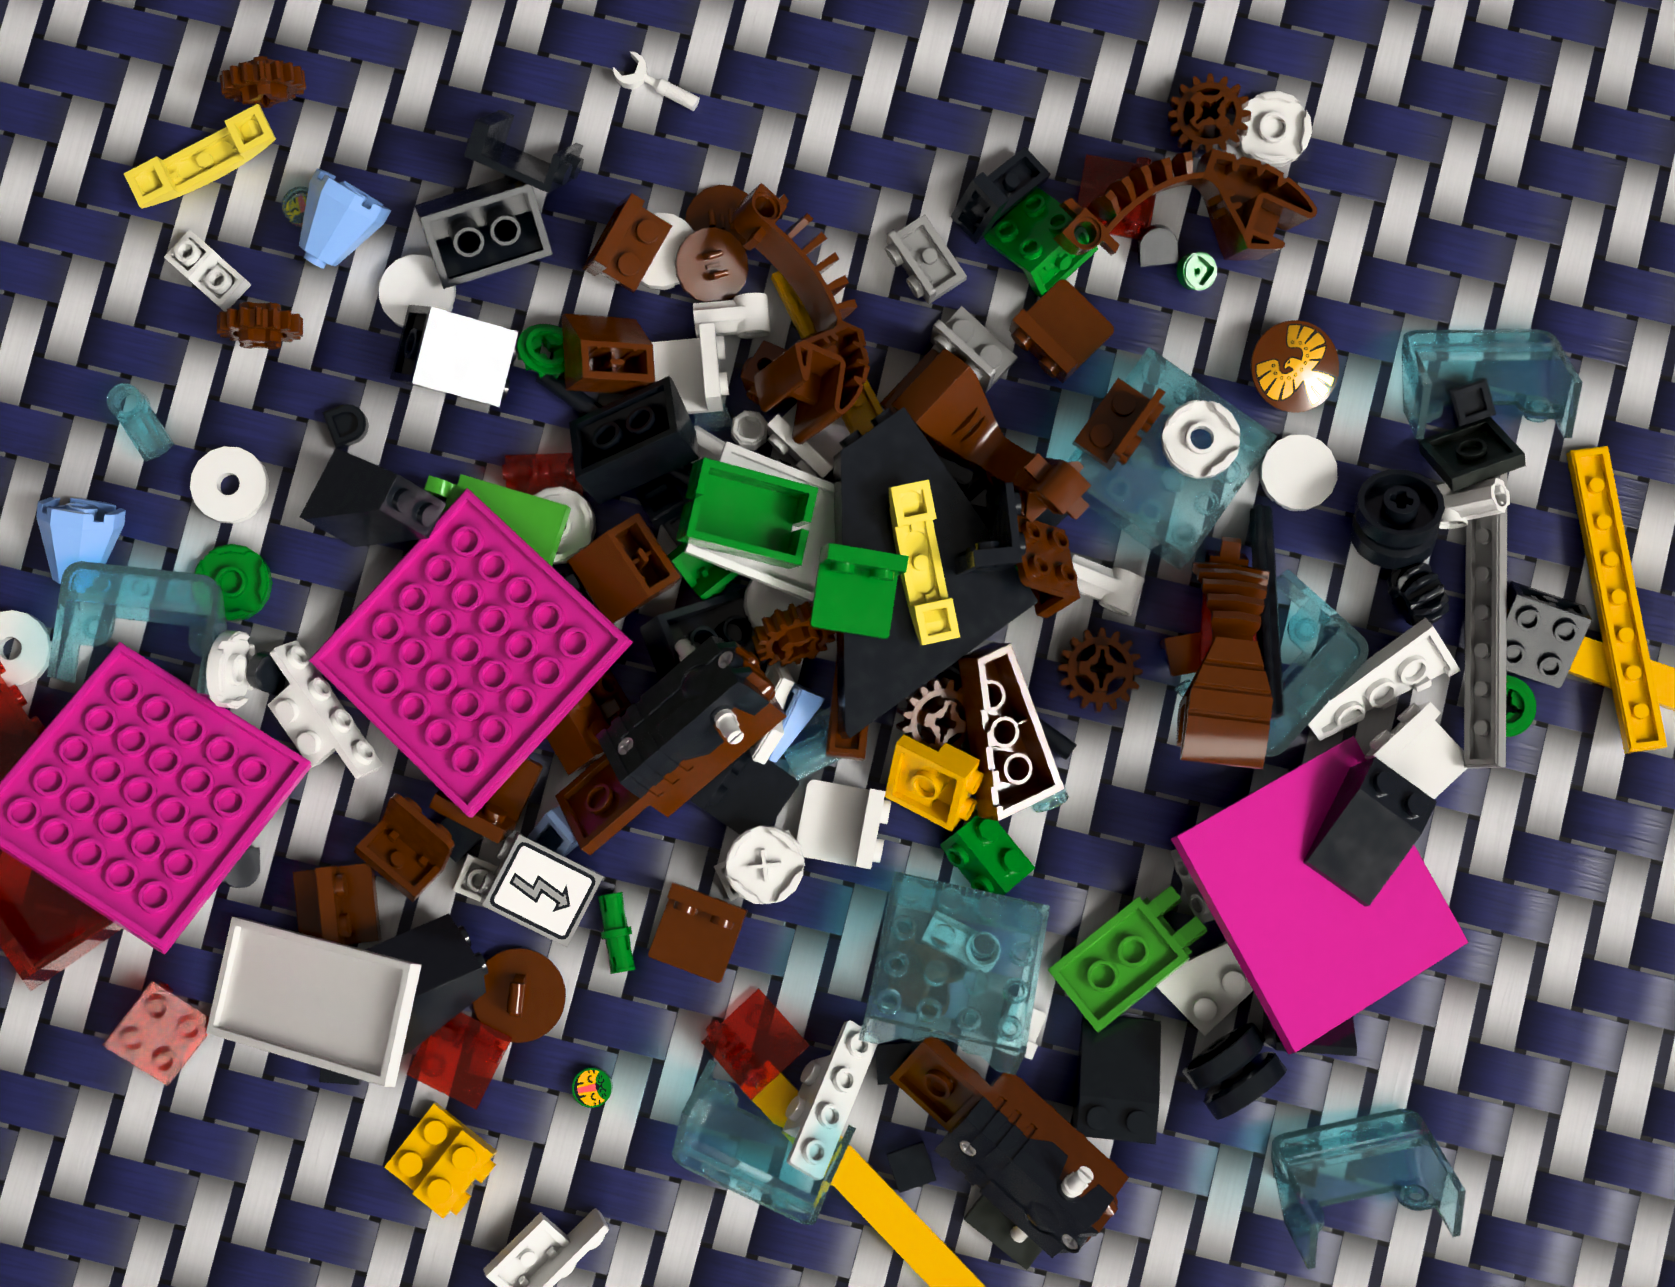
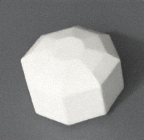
(749, 430)

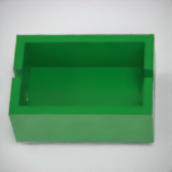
(747, 513)

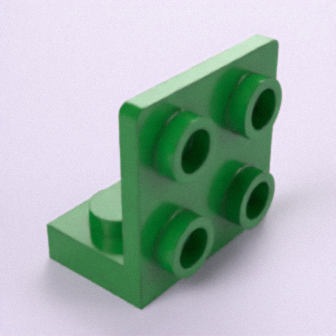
(1028, 241)
(856, 590)

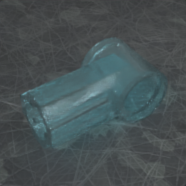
(140, 423)
(809, 755)

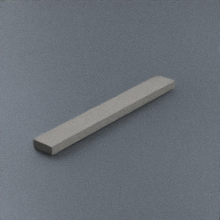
(1485, 641)

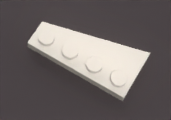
(1395, 669)

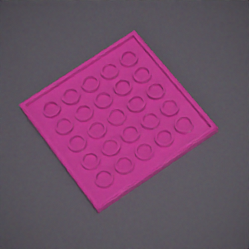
(470, 652)
(143, 796)
(1294, 933)

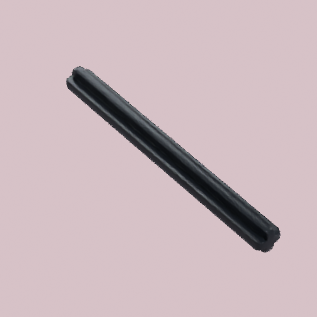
(1269, 633)

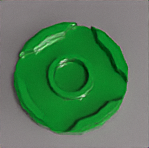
(242, 577)

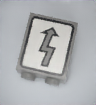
(539, 888)

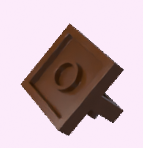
(627, 244)
(338, 903)

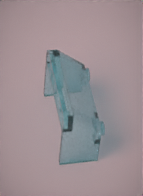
(1519, 365)
(99, 593)
(1328, 659)
(749, 1152)
(1360, 1161)

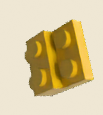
(934, 781)
(442, 1161)

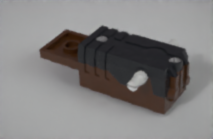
(673, 740)
(1015, 1149)

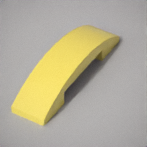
(203, 161)
(924, 581)

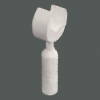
(660, 85)

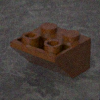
(606, 354)
(624, 569)
(575, 735)

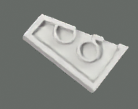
(1207, 987)

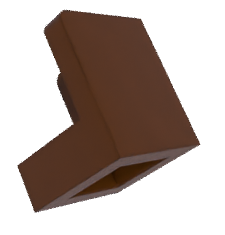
(1182, 653)

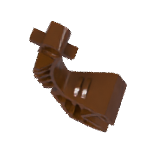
(1239, 194)
(826, 366)
(960, 426)
(1229, 698)

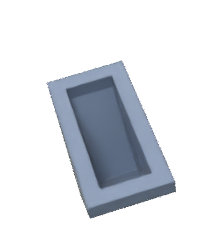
(554, 833)

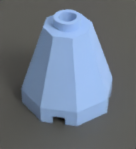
(337, 219)
(77, 531)

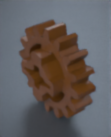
(263, 82)
(1199, 103)
(259, 325)
(789, 637)
(1081, 669)
(933, 703)

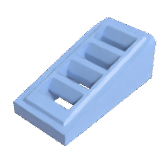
(799, 709)

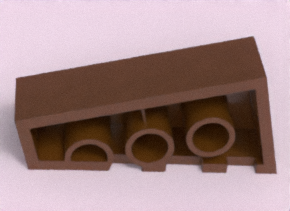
(1005, 733)

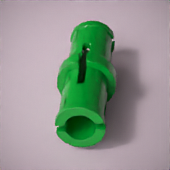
(616, 933)

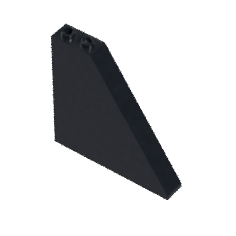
(883, 672)

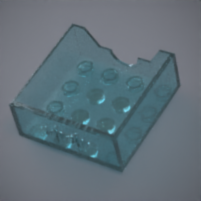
(1152, 498)
(956, 969)

